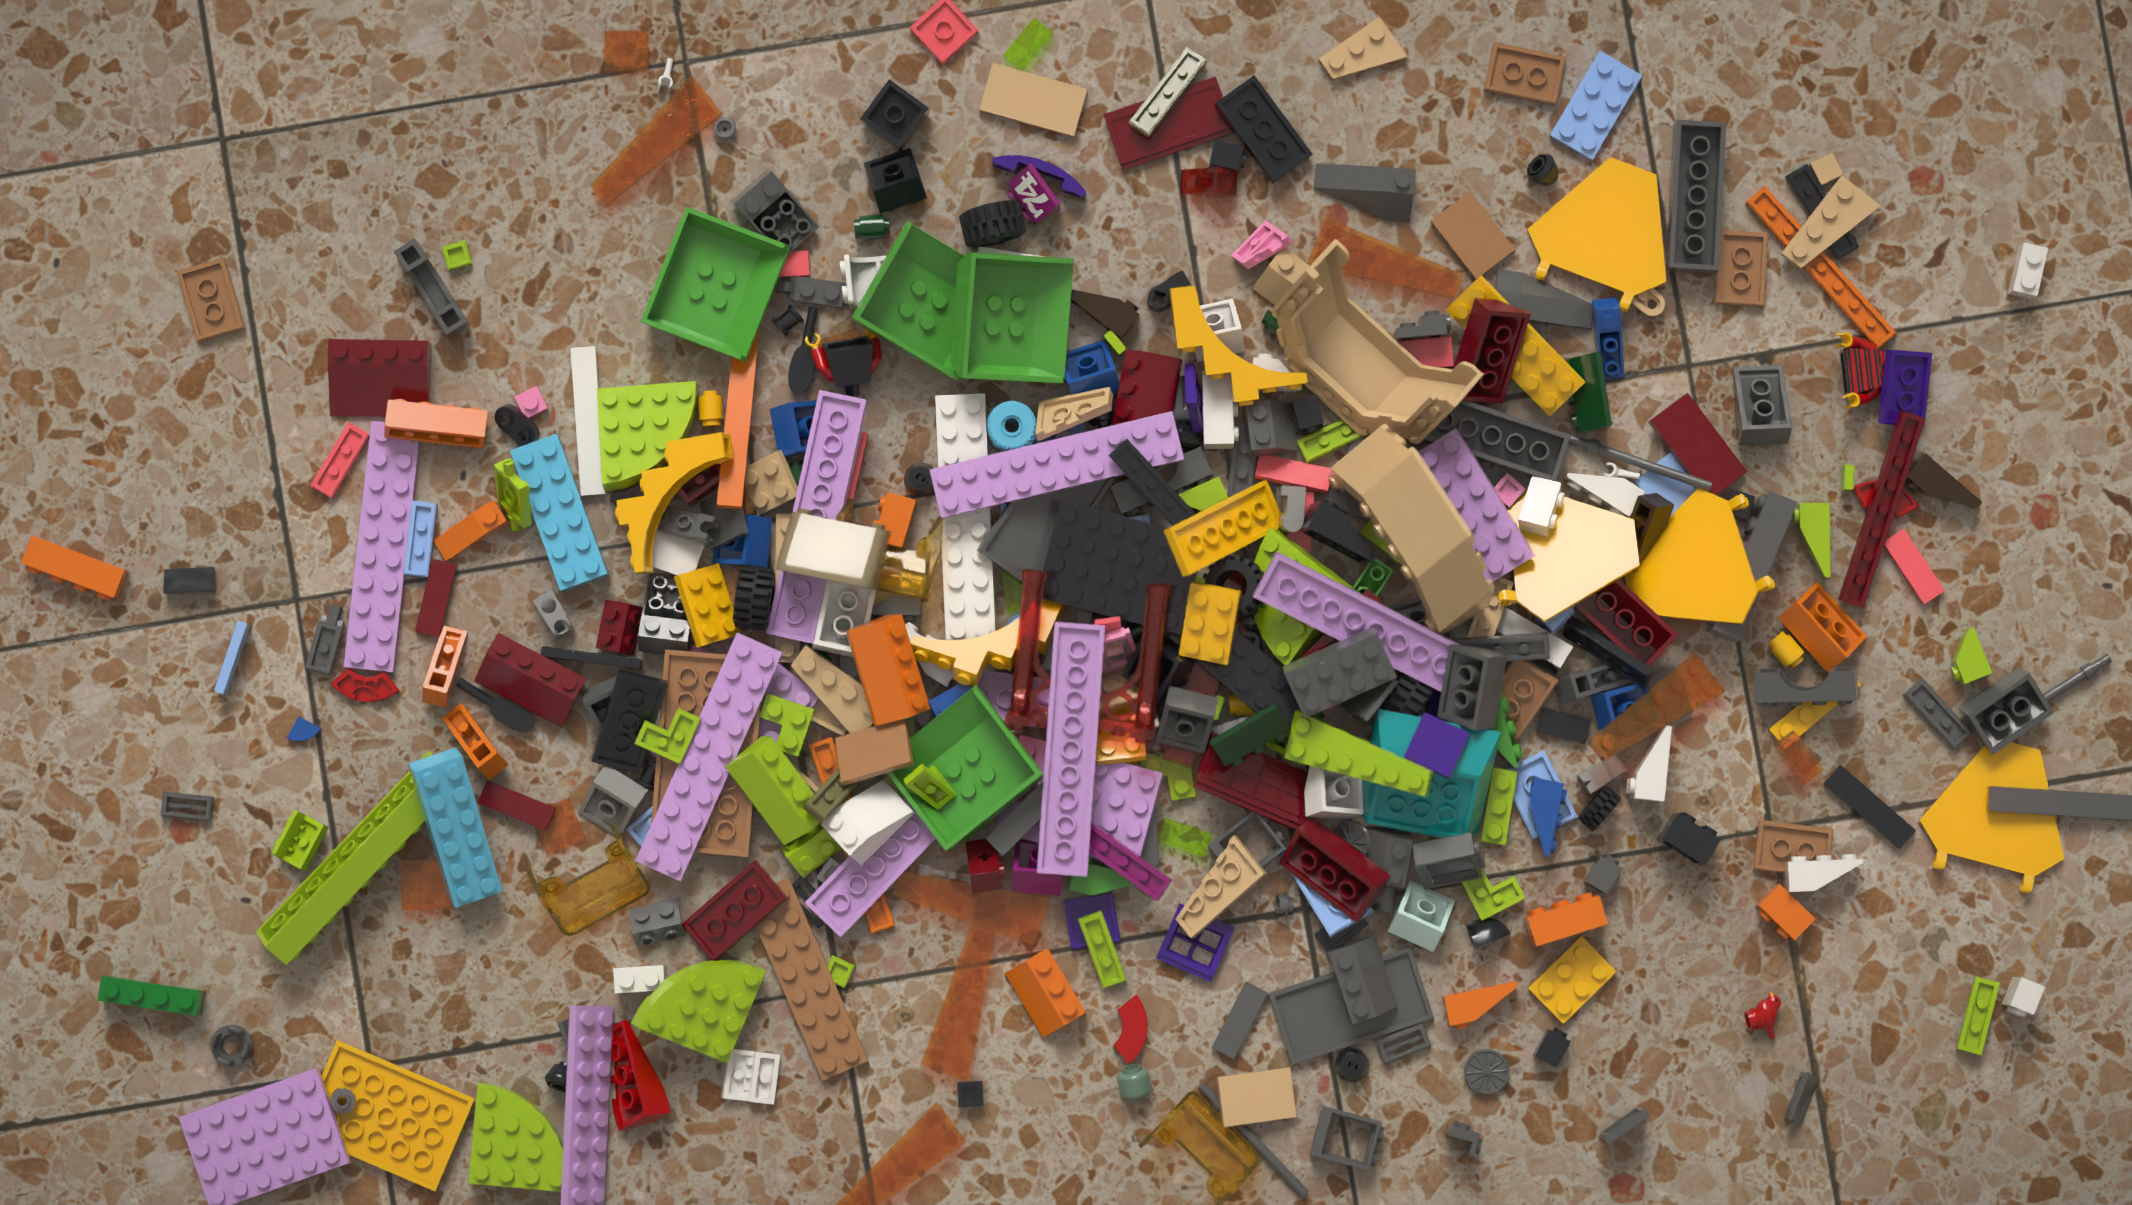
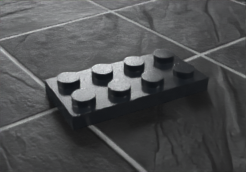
(1263, 129)
(630, 704)

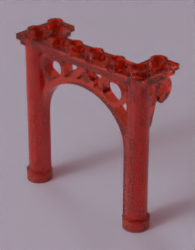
(1147, 672)

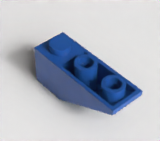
(1608, 336)
(1544, 805)

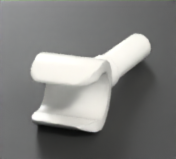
(666, 80)
(1618, 472)

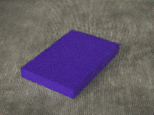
(1904, 384)

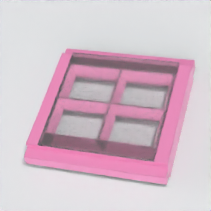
(1117, 649)

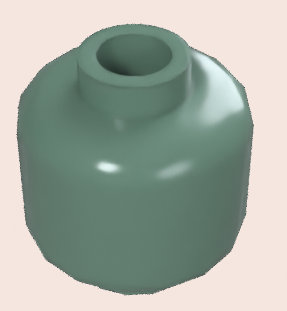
(1134, 1083)

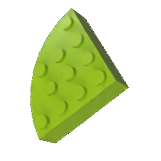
(638, 424)
(1284, 634)
(702, 1006)
(513, 1142)

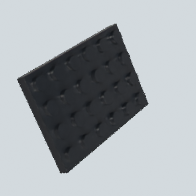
(1107, 560)

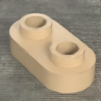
(1640, 302)

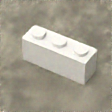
(1218, 413)

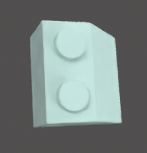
(1421, 916)

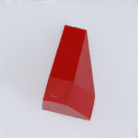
(637, 1087)

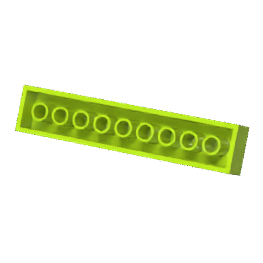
(344, 872)

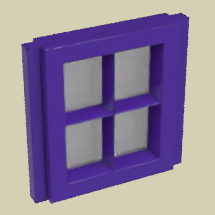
(1198, 954)

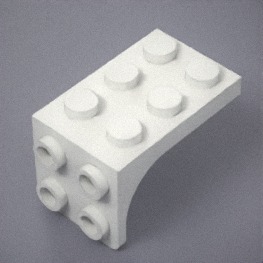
(858, 275)

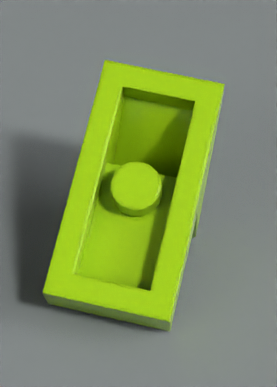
(930, 786)

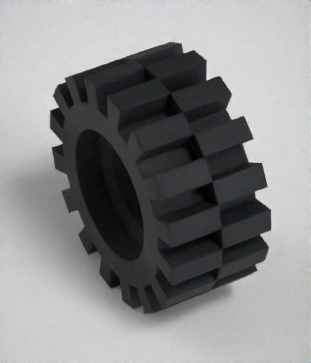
(1599, 808)

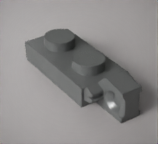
(813, 291)
(326, 642)

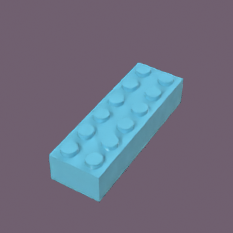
(560, 513)
(455, 827)

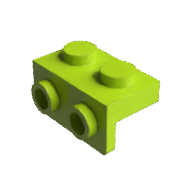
(299, 840)
(811, 850)

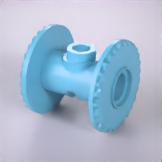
(1011, 412)

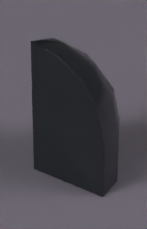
(1486, 931)

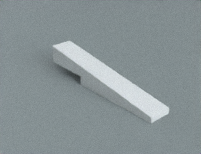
(1513, 623)

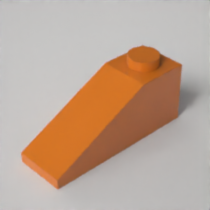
(471, 530)
(444, 667)
(475, 741)
(1472, 1004)

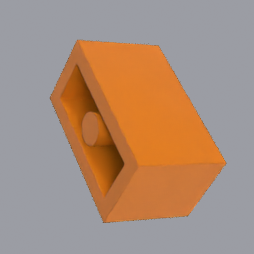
(896, 517)
(1784, 912)

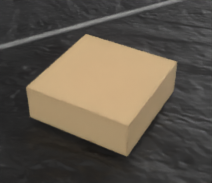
(1826, 169)

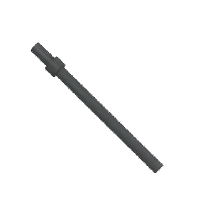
(1594, 447)
(2086, 672)
(1257, 1144)

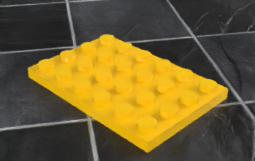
(398, 1115)

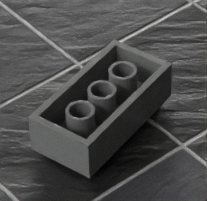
(1339, 672)

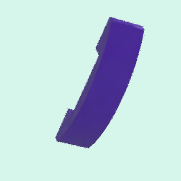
(1010, 164)

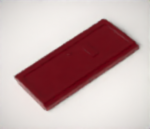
(1187, 125)
(1257, 785)

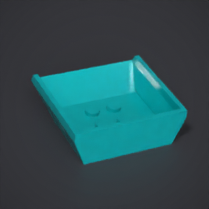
(1452, 804)

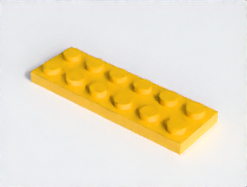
(1538, 366)
(1223, 528)

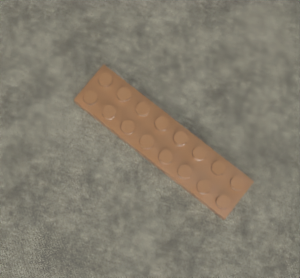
(810, 987)

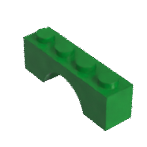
(151, 995)

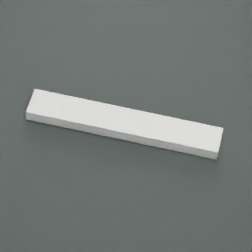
(586, 417)

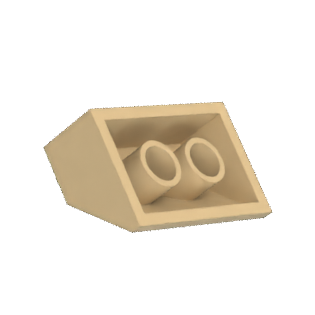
(1280, 276)

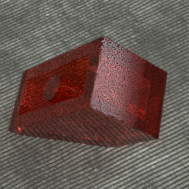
(1209, 182)

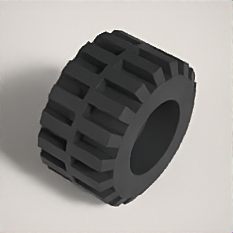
(992, 223)
(1233, 565)
(754, 597)
(1407, 696)

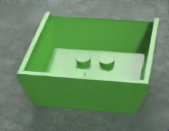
(715, 284)
(914, 299)
(1011, 317)
(977, 760)

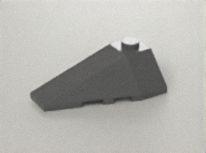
(1378, 190)
(1544, 302)

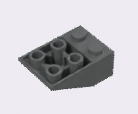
(775, 211)
(663, 617)

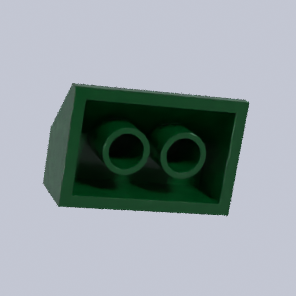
(1591, 399)
(1251, 735)

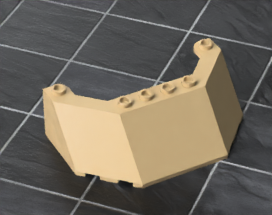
(1356, 362)
(1418, 527)

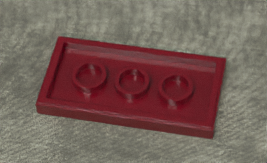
(1697, 444)
(734, 911)

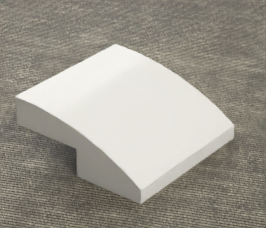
(676, 553)
(751, 1076)

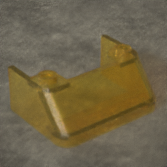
(905, 570)
(596, 892)
(1214, 1147)

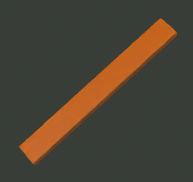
(1823, 271)
(738, 425)
(826, 763)

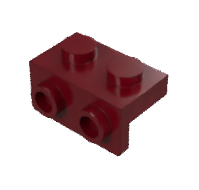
(619, 627)

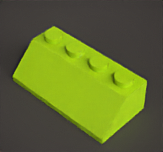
(774, 788)

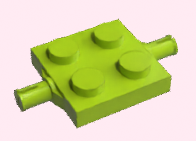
(513, 495)

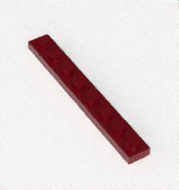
(1881, 509)

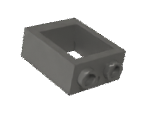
(1276, 837)
(1448, 860)
(1321, 1132)

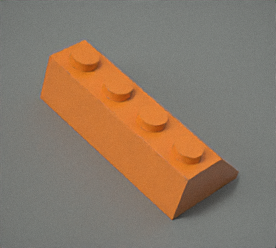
(888, 669)

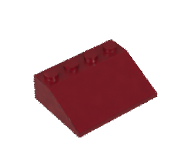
(373, 371)

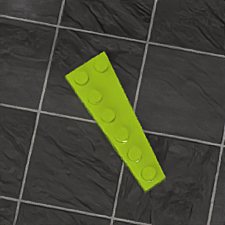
(1336, 750)

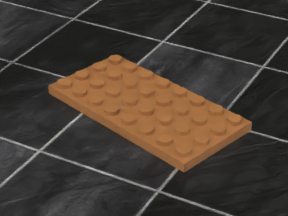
(689, 684)

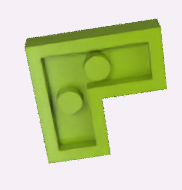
(794, 721)
(671, 742)
(1179, 777)
(1489, 899)

